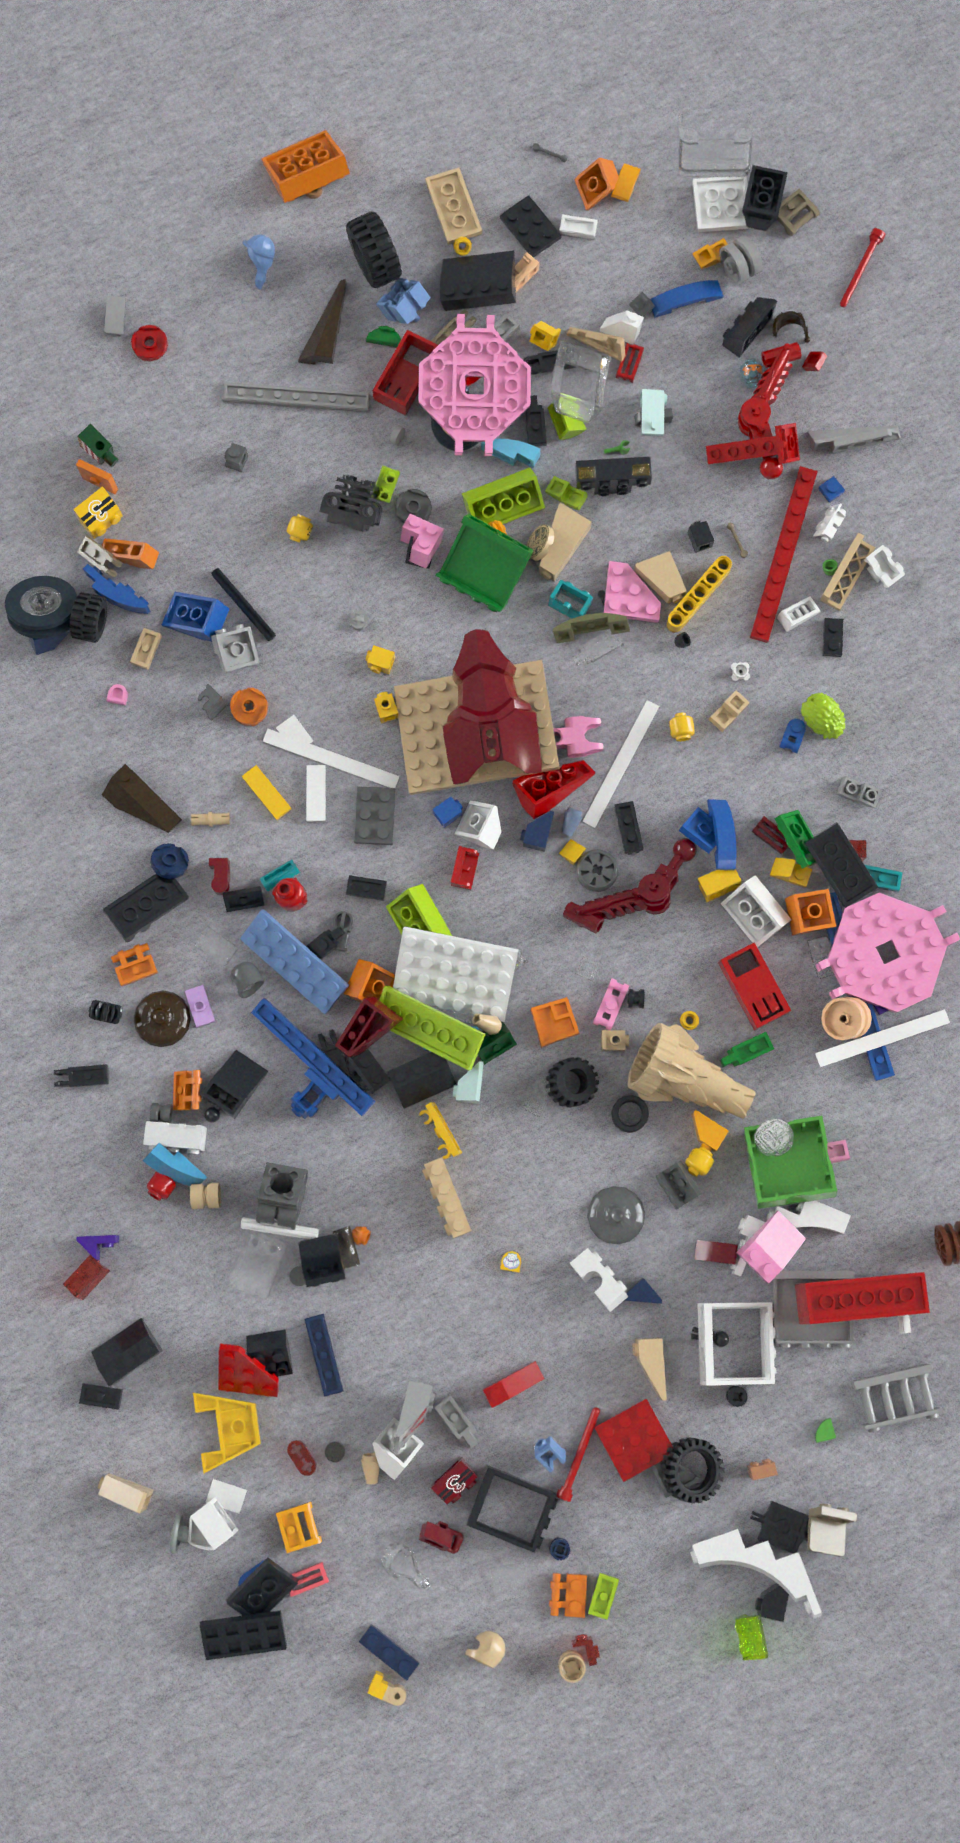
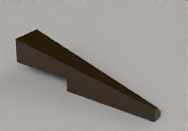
(323, 339)

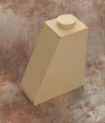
(662, 577)
(125, 1492)

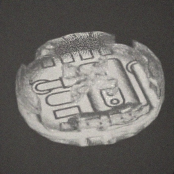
(774, 1137)

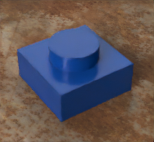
(831, 489)

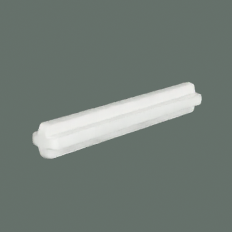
(300, 1231)

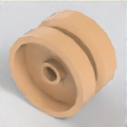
(835, 1016)

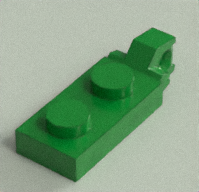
(748, 1050)

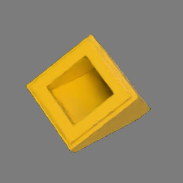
(572, 851)

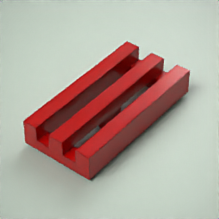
(625, 375)

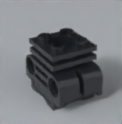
(352, 504)

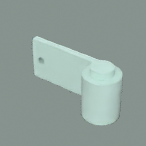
(652, 406)

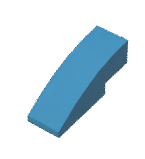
(174, 1166)

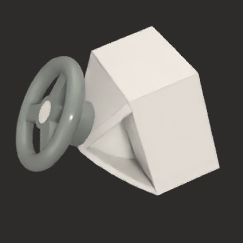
(207, 1528)

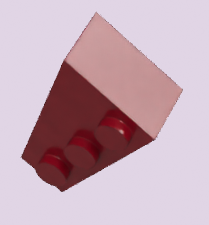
(367, 1026)

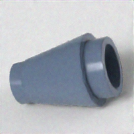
(571, 821)

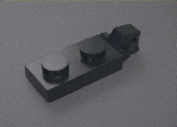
(535, 423)
(325, 942)

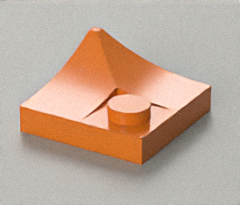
(554, 1021)

